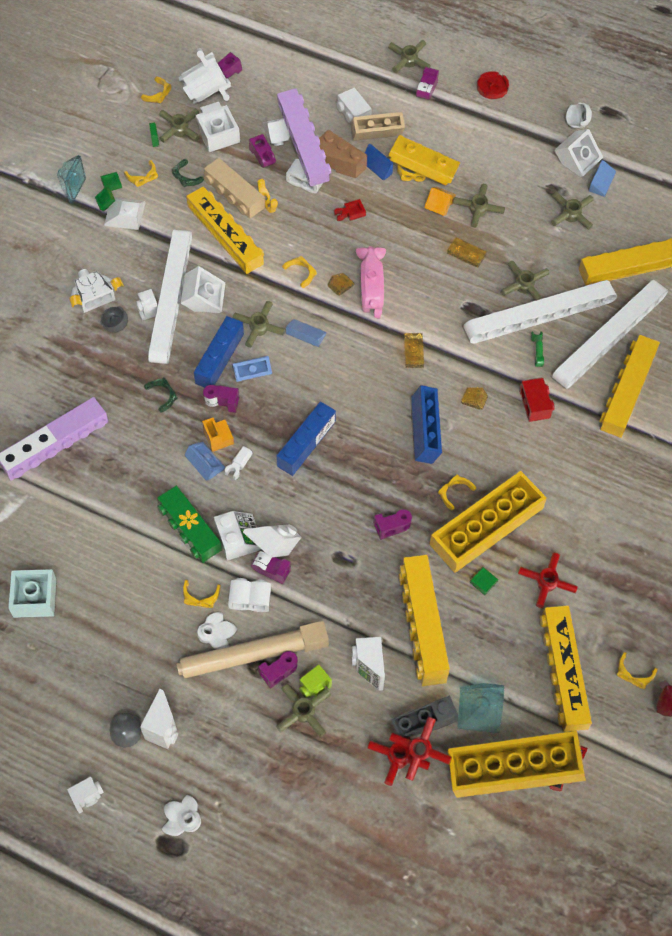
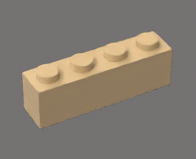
(234, 188)

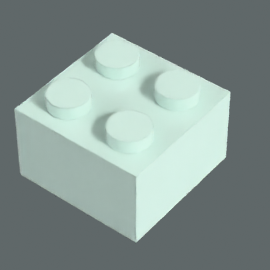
(32, 593)

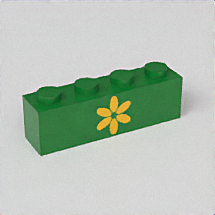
(189, 524)

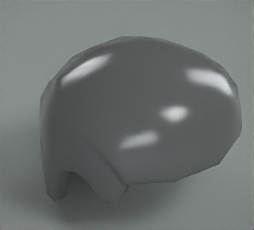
(114, 319)
(125, 730)

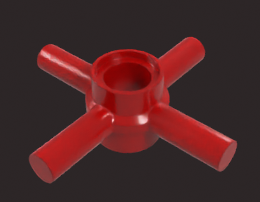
(550, 573)
(429, 752)
(395, 762)

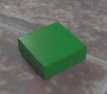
(154, 136)
(112, 181)
(105, 198)
(484, 581)

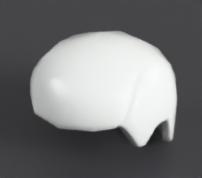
(578, 115)

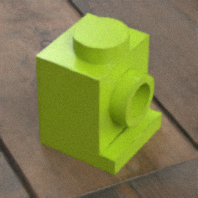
(314, 682)

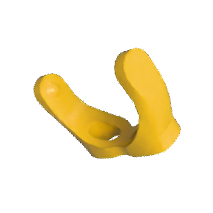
(159, 97)
(403, 174)
(135, 179)
(262, 189)
(302, 262)
(455, 480)
(207, 602)
(625, 675)

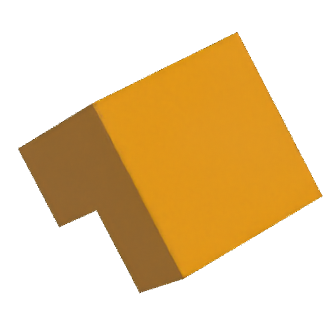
(439, 200)
(217, 434)

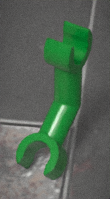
(539, 359)

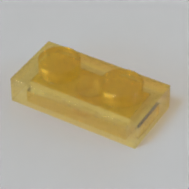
(466, 252)
(414, 350)

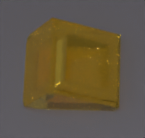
(340, 283)
(475, 398)

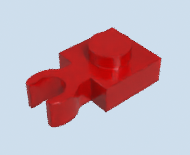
(352, 210)

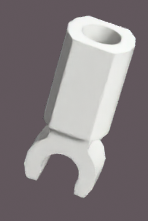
(239, 462)

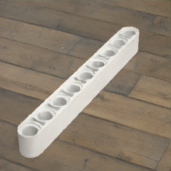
(170, 297)
(539, 311)
(609, 334)

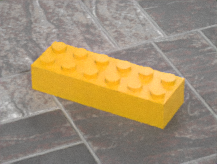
(487, 521)
(424, 621)
(516, 764)

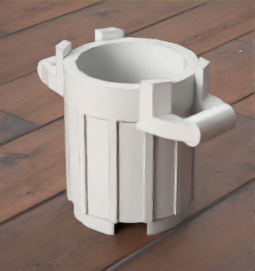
(205, 79)

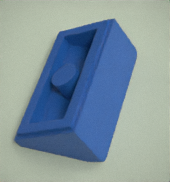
(378, 162)

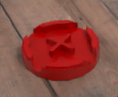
(492, 85)

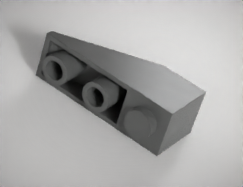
(414, 721)

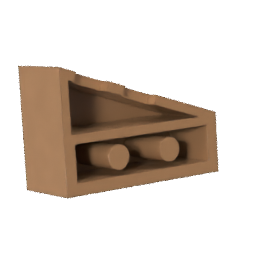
(342, 155)

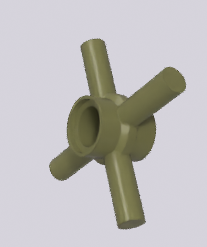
(409, 56)
(179, 125)
(479, 205)
(572, 210)
(525, 281)
(261, 319)
(303, 702)

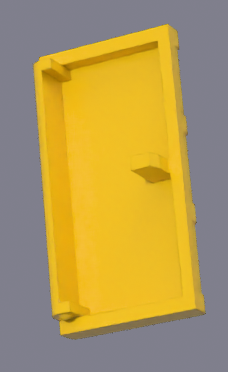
(423, 160)

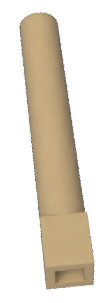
(308, 638)

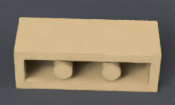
(377, 126)

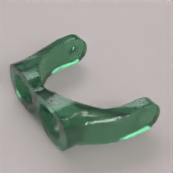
(184, 180)
(163, 383)

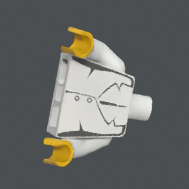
(93, 290)

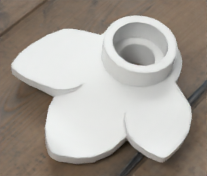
(219, 630)
(179, 814)

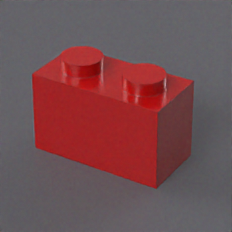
(536, 399)

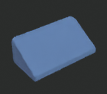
(602, 179)
(305, 332)
(252, 368)
(204, 460)

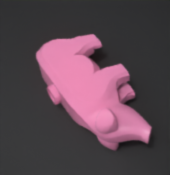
(372, 279)

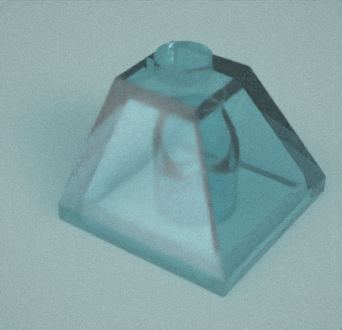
(72, 177)
(481, 707)

